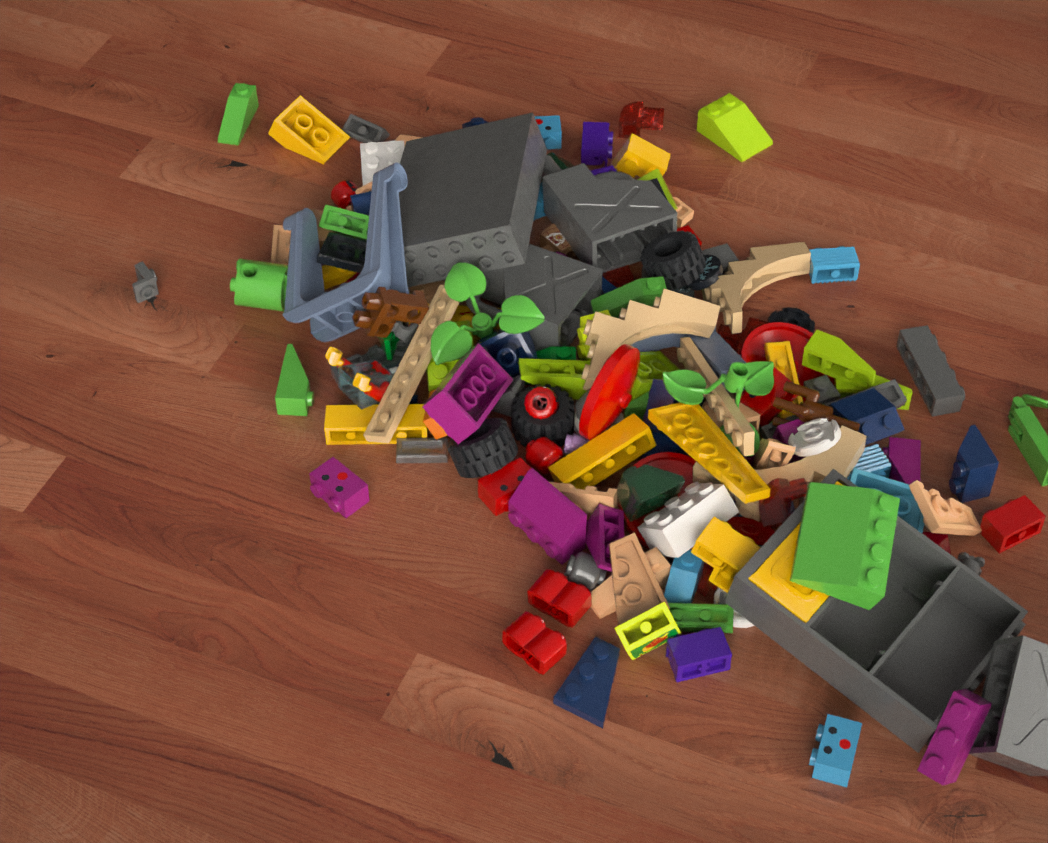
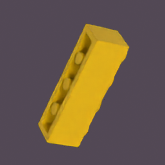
(348, 424)
(604, 454)

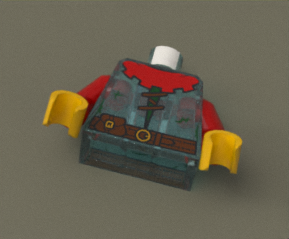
(361, 381)

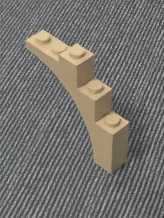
(748, 276)
(668, 315)
(814, 468)

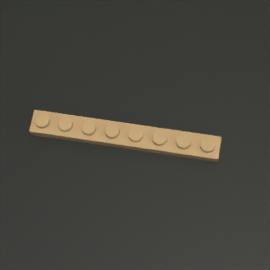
(409, 371)
(719, 399)

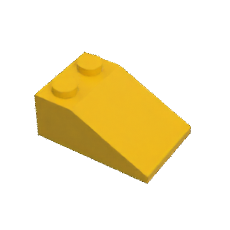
(307, 131)

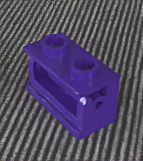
(596, 143)
(698, 654)

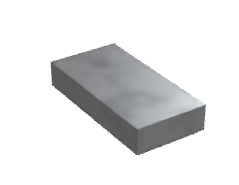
(421, 450)

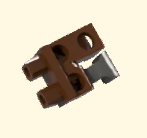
(391, 312)

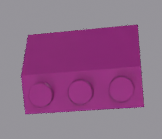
(548, 517)

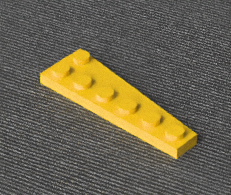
(707, 444)

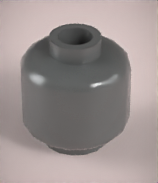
(583, 570)

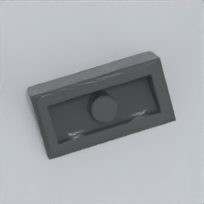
(364, 130)

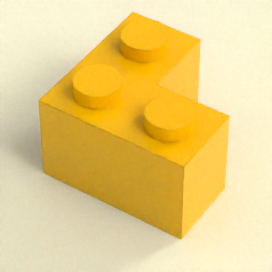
(640, 157)
(724, 551)

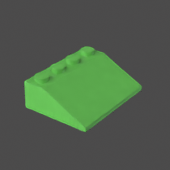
(845, 542)

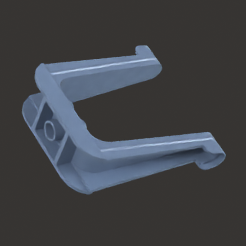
(383, 267)

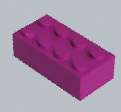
(468, 394)

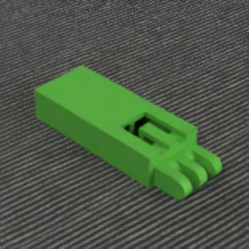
(1029, 438)

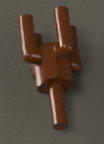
(809, 409)

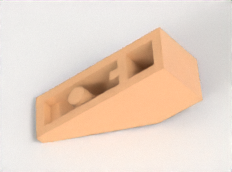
(772, 454)
(603, 596)

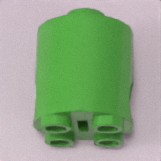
(260, 284)

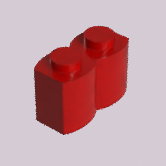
(559, 597)
(534, 642)

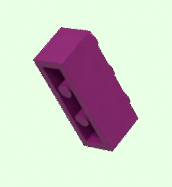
(954, 736)

